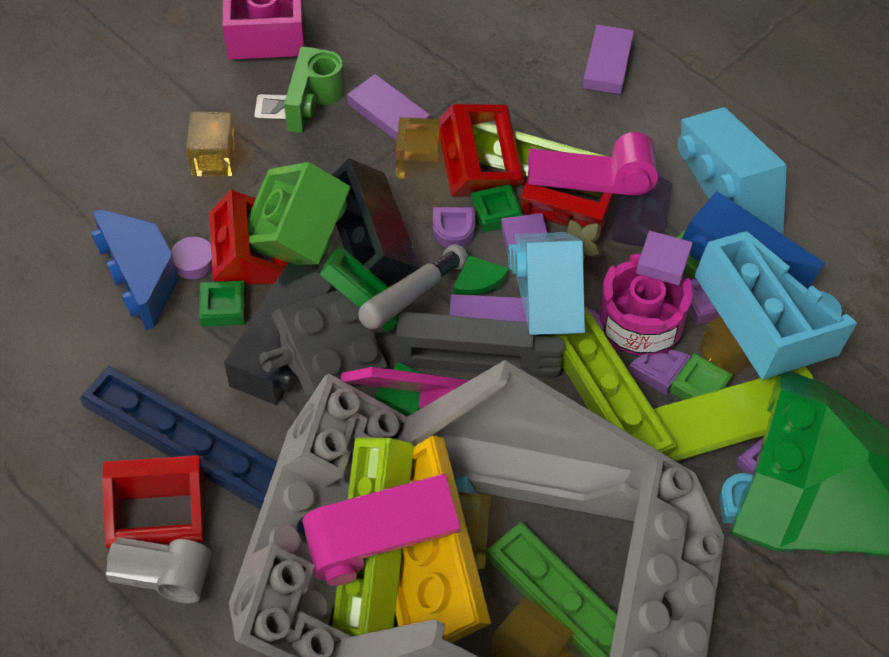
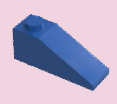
(725, 218)

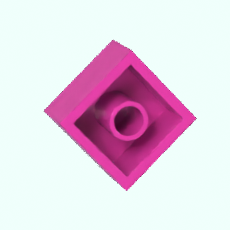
(263, 28)

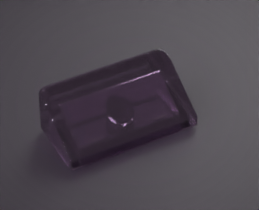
(642, 213)

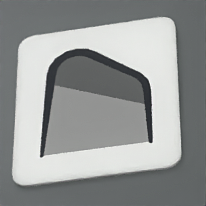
(270, 106)

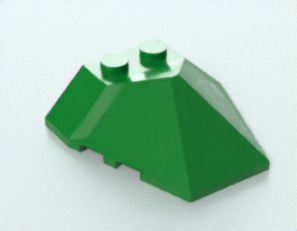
(817, 475)

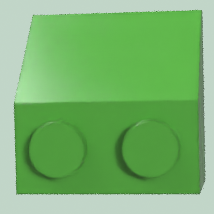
(296, 213)

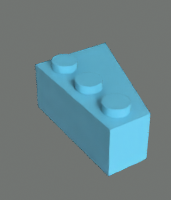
(735, 163)
(549, 281)
(767, 309)

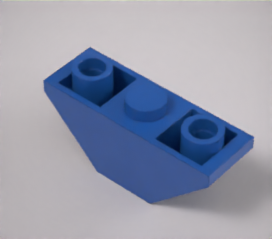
(138, 261)

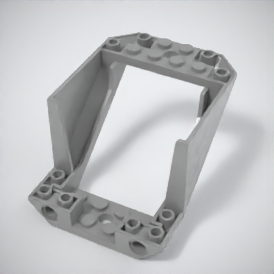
(511, 443)

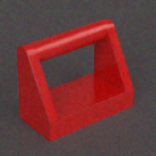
(461, 152)
(561, 207)
(231, 244)
(153, 480)

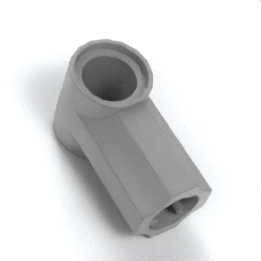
(171, 570)

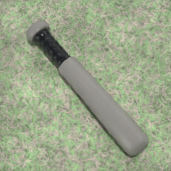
(400, 295)

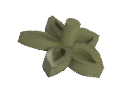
(589, 235)

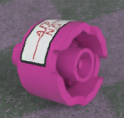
(641, 311)

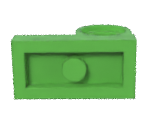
(314, 81)

